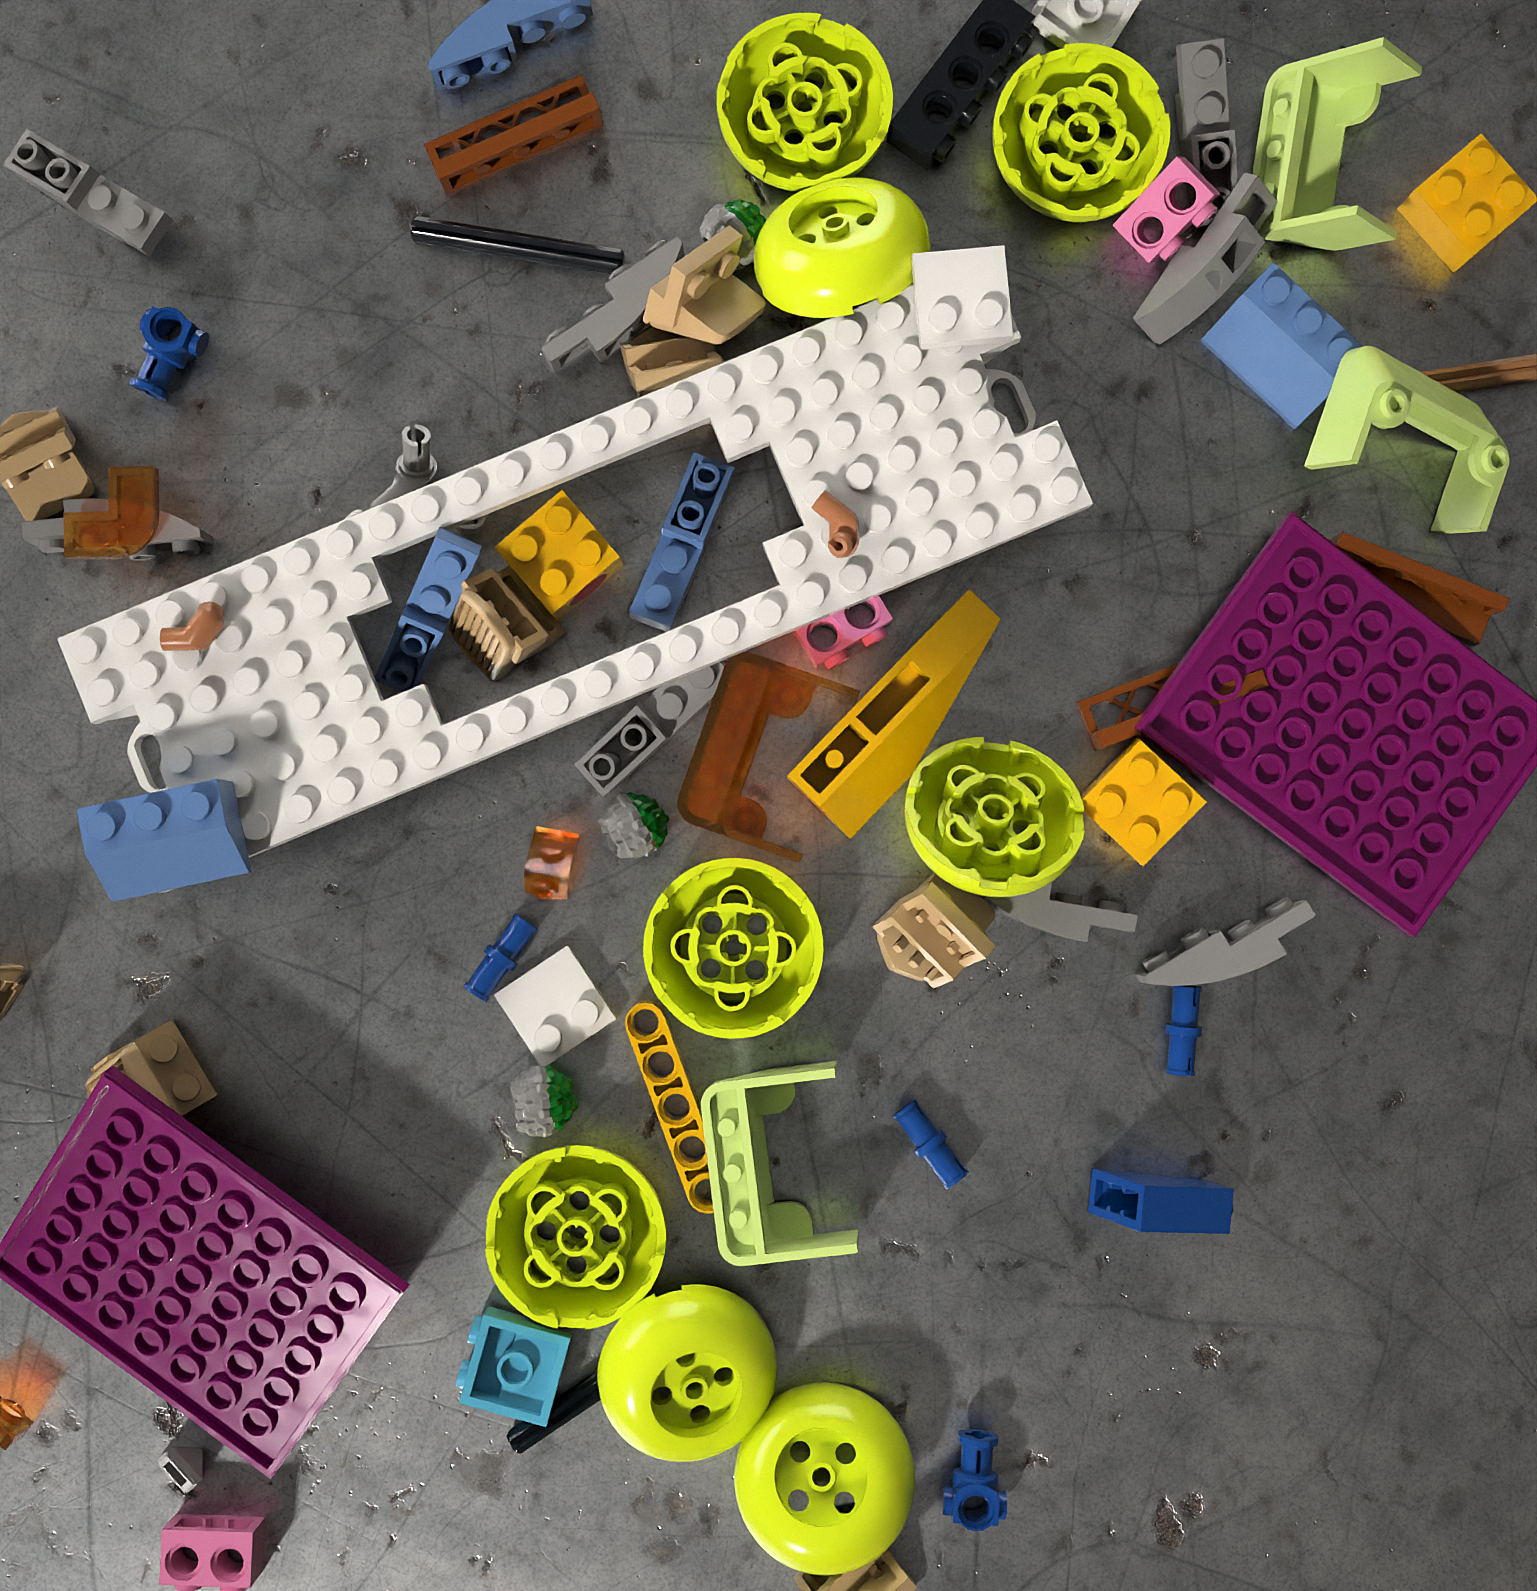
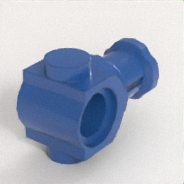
(166, 356)
(975, 1479)

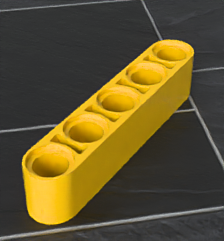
(662, 1086)

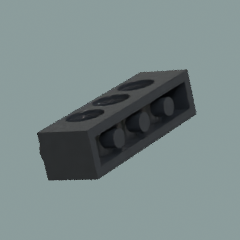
(992, 22)

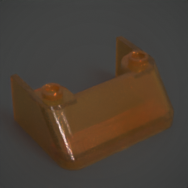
(730, 736)

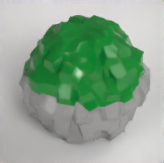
(741, 216)
(633, 825)
(542, 1100)

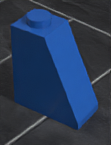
(1160, 1202)

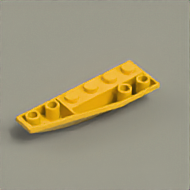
(895, 721)

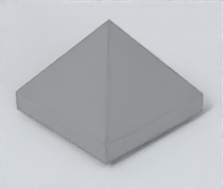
(183, 1466)

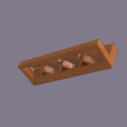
(516, 141)
(1446, 599)
(1125, 729)

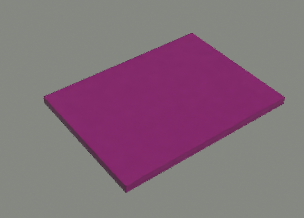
(1378, 731)
(195, 1273)

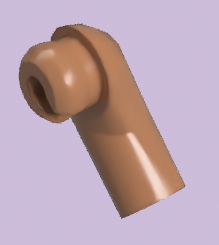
(842, 525)
(198, 633)

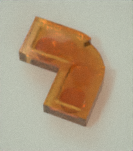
(127, 523)

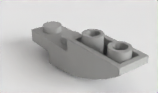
(1204, 117)
(88, 193)
(1205, 272)
(621, 318)
(171, 534)
(648, 728)
(1065, 914)
(1212, 958)

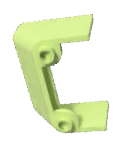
(1303, 141)
(1385, 393)
(746, 1218)

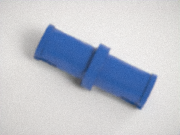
(500, 957)
(1183, 1030)
(930, 1144)

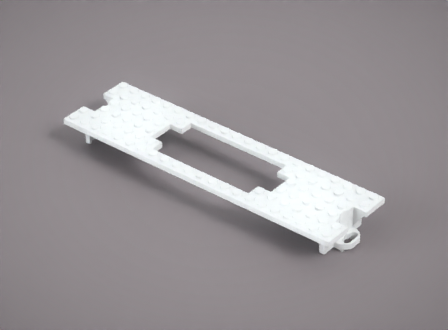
(843, 405)

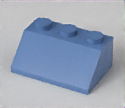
(1281, 345)
(165, 839)

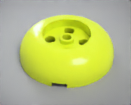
(778, 61)
(1101, 89)
(839, 247)
(971, 800)
(733, 1002)
(536, 1271)
(681, 1345)
(879, 1479)

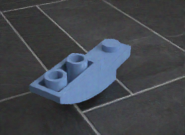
(489, 34)
(682, 542)
(427, 611)

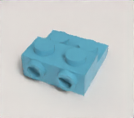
(513, 1366)

